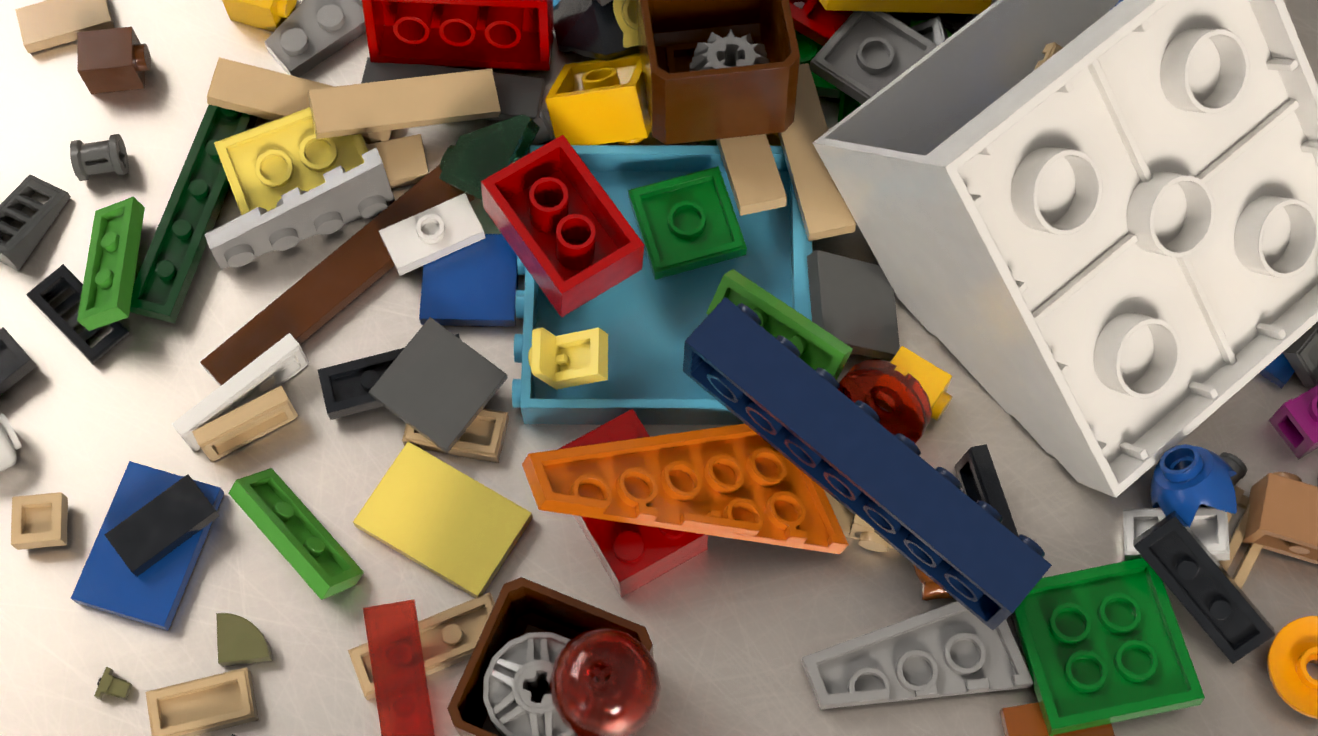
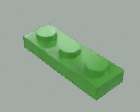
(111, 264)
(815, 344)
(296, 533)

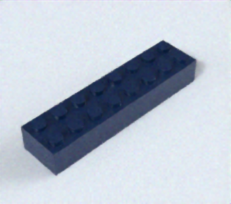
(863, 463)

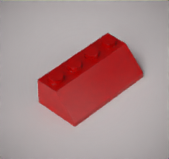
(461, 32)

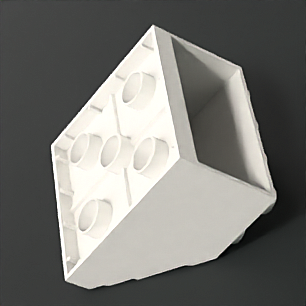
(1103, 227)

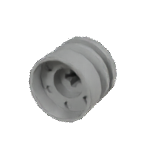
(511, 673)

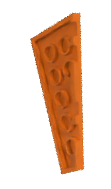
(692, 482)

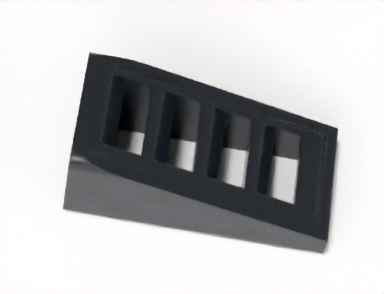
(53, 287)

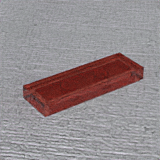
(399, 669)

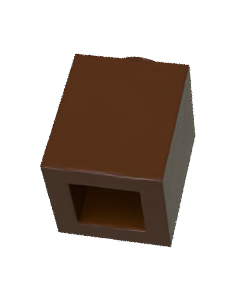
(112, 60)

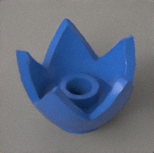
(1189, 478)

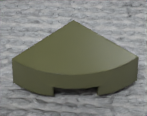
(240, 641)

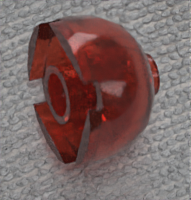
(611, 706)

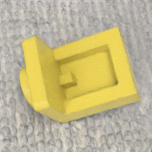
(569, 358)

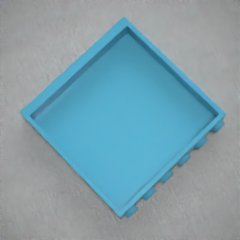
(654, 317)

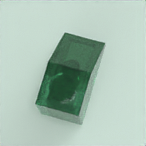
(486, 152)

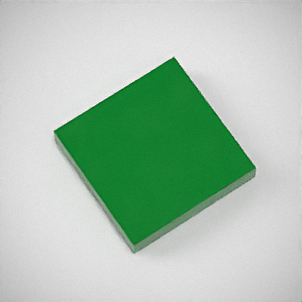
(687, 222)

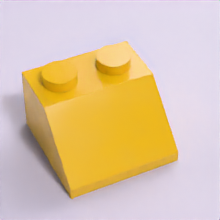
(600, 102)

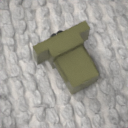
(112, 686)

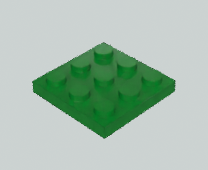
(1104, 647)

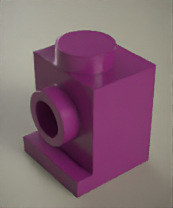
(1298, 423)

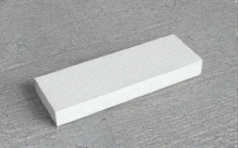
(257, 378)

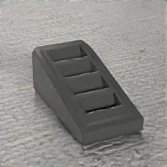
(24, 240)

